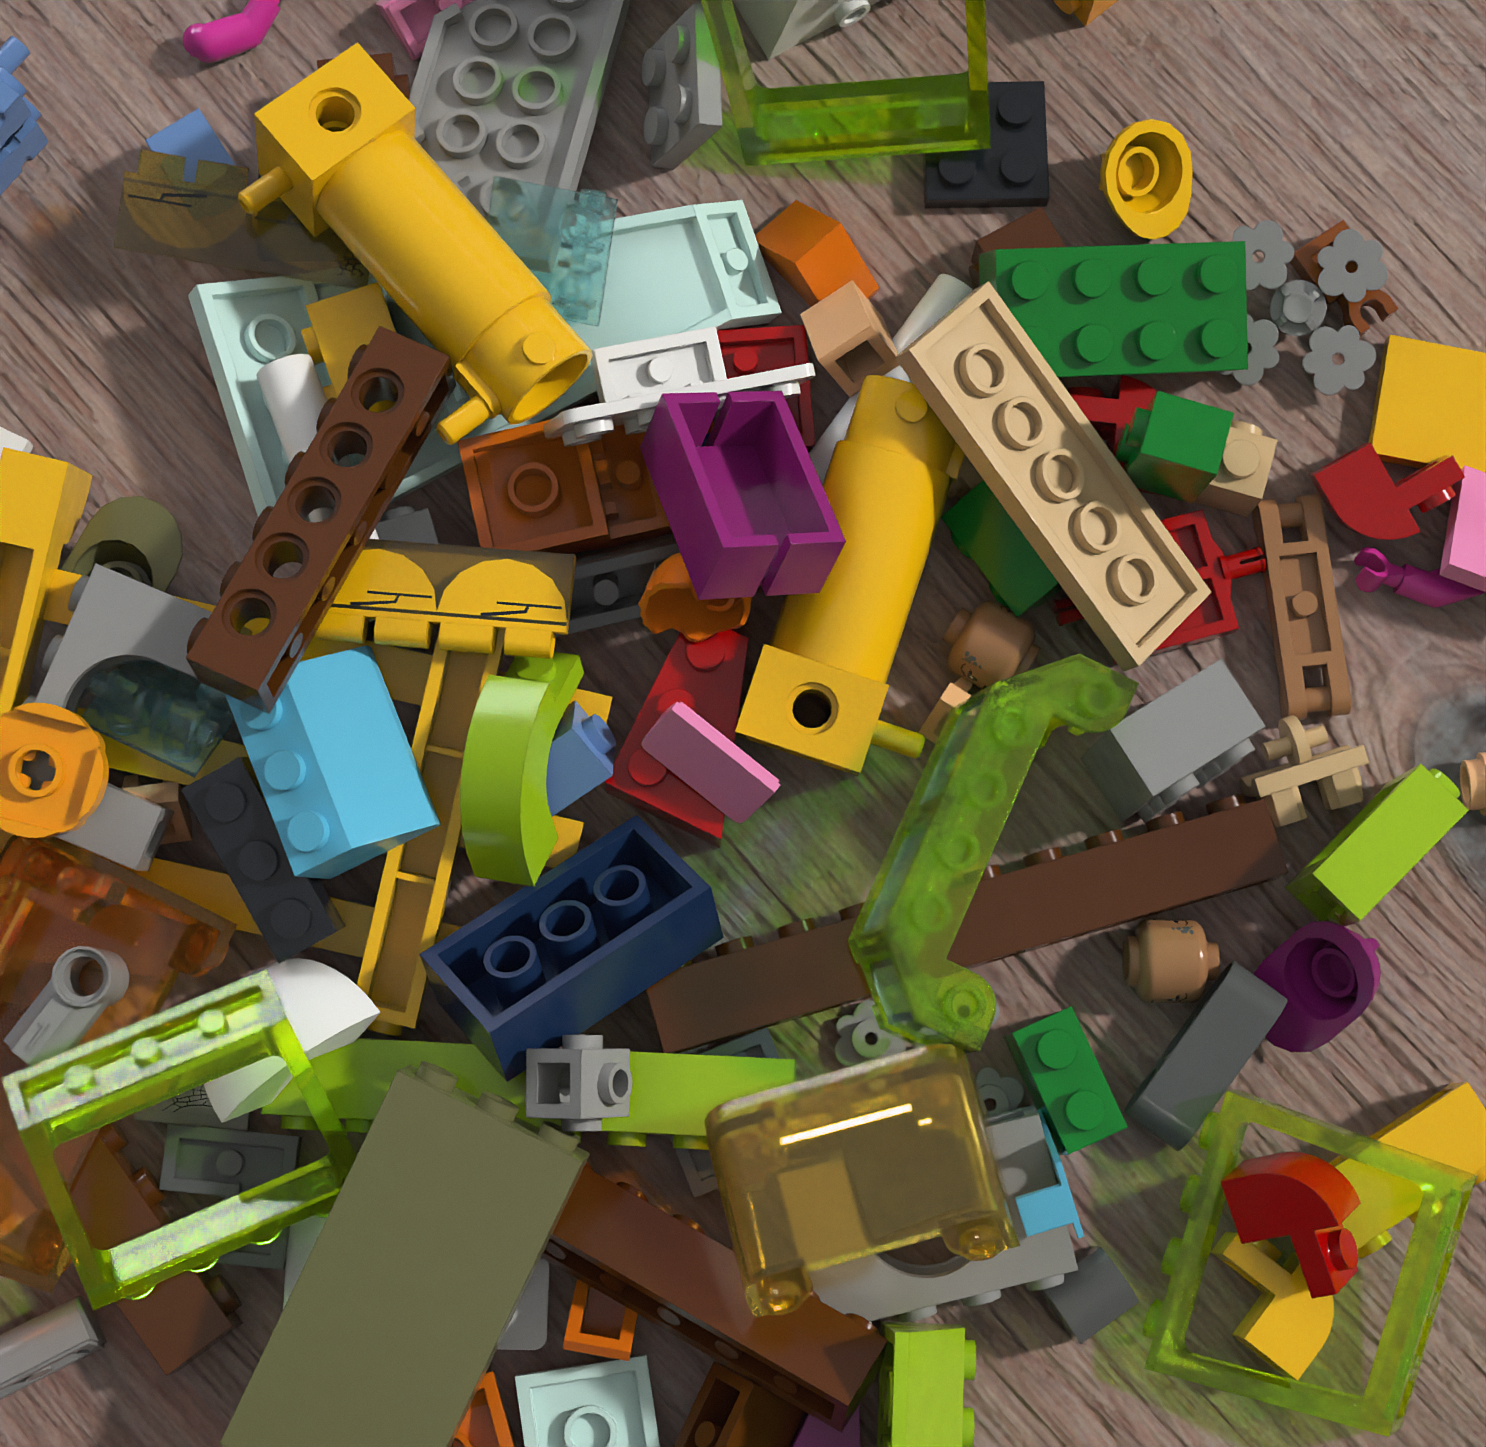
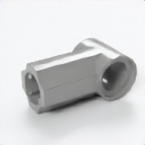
(62, 1009)

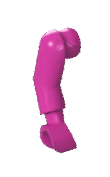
(231, 34)
(1409, 581)

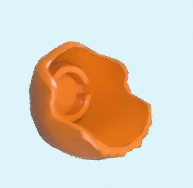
(673, 604)

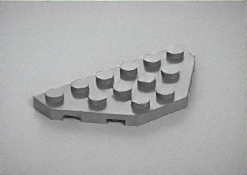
(514, 90)

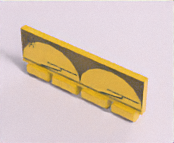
(461, 590)

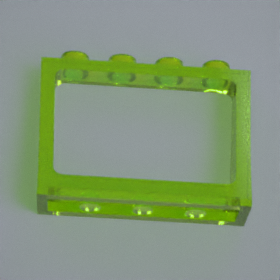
(857, 116)
(149, 1065)
(1414, 1302)

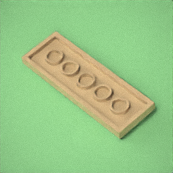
(1054, 475)

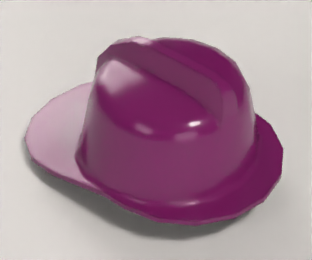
(1327, 982)

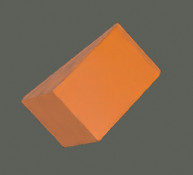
(813, 253)
(599, 1325)

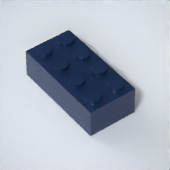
(572, 945)

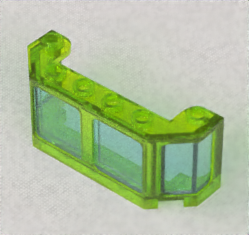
(950, 838)

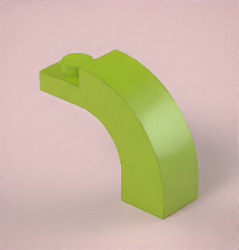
(505, 767)

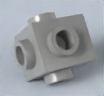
(578, 1082)

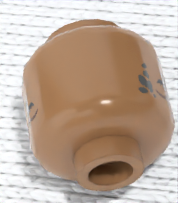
(990, 644)
(1169, 960)

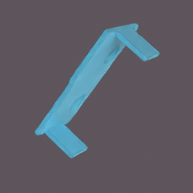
(1052, 1205)

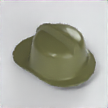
(131, 539)

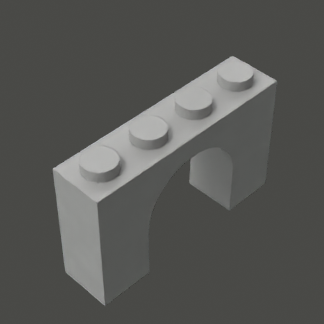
(111, 626)
(889, 1287)

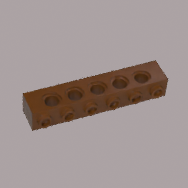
(261, 664)

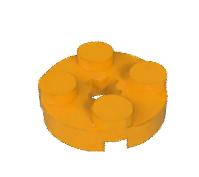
(79, 774)

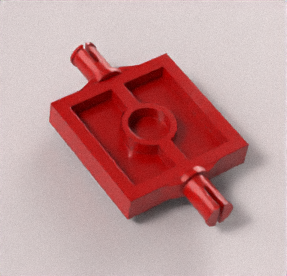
(1215, 614)

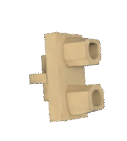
(1333, 770)

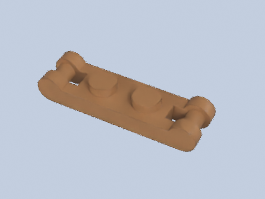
(1302, 607)

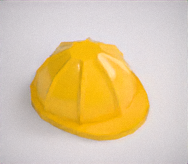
(1148, 178)

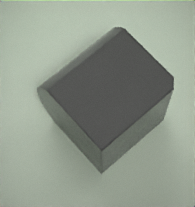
(1090, 1295)

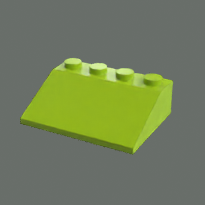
(925, 1385)

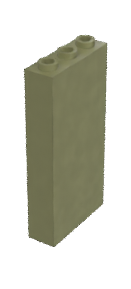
(411, 1273)

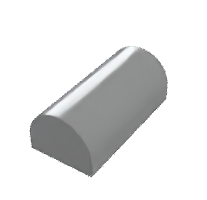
(48, 1344)

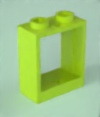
(1378, 846)

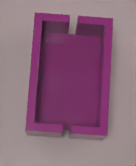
(745, 501)

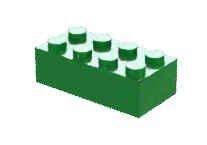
(1128, 306)

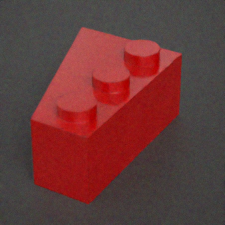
(710, 683)

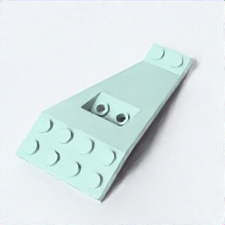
(663, 278)

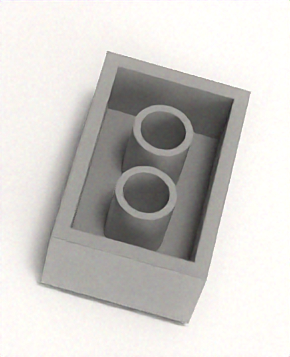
(1174, 744)

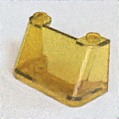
(857, 1171)

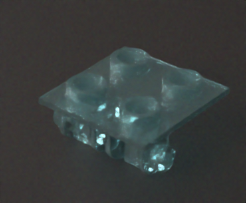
(560, 239)
(159, 713)

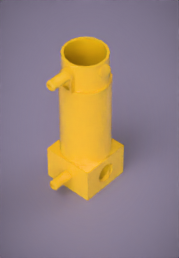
(350, 161)
(840, 643)

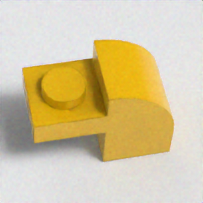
(1284, 1322)

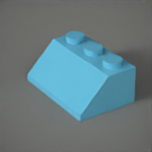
(336, 765)

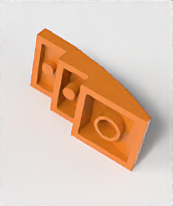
(557, 497)

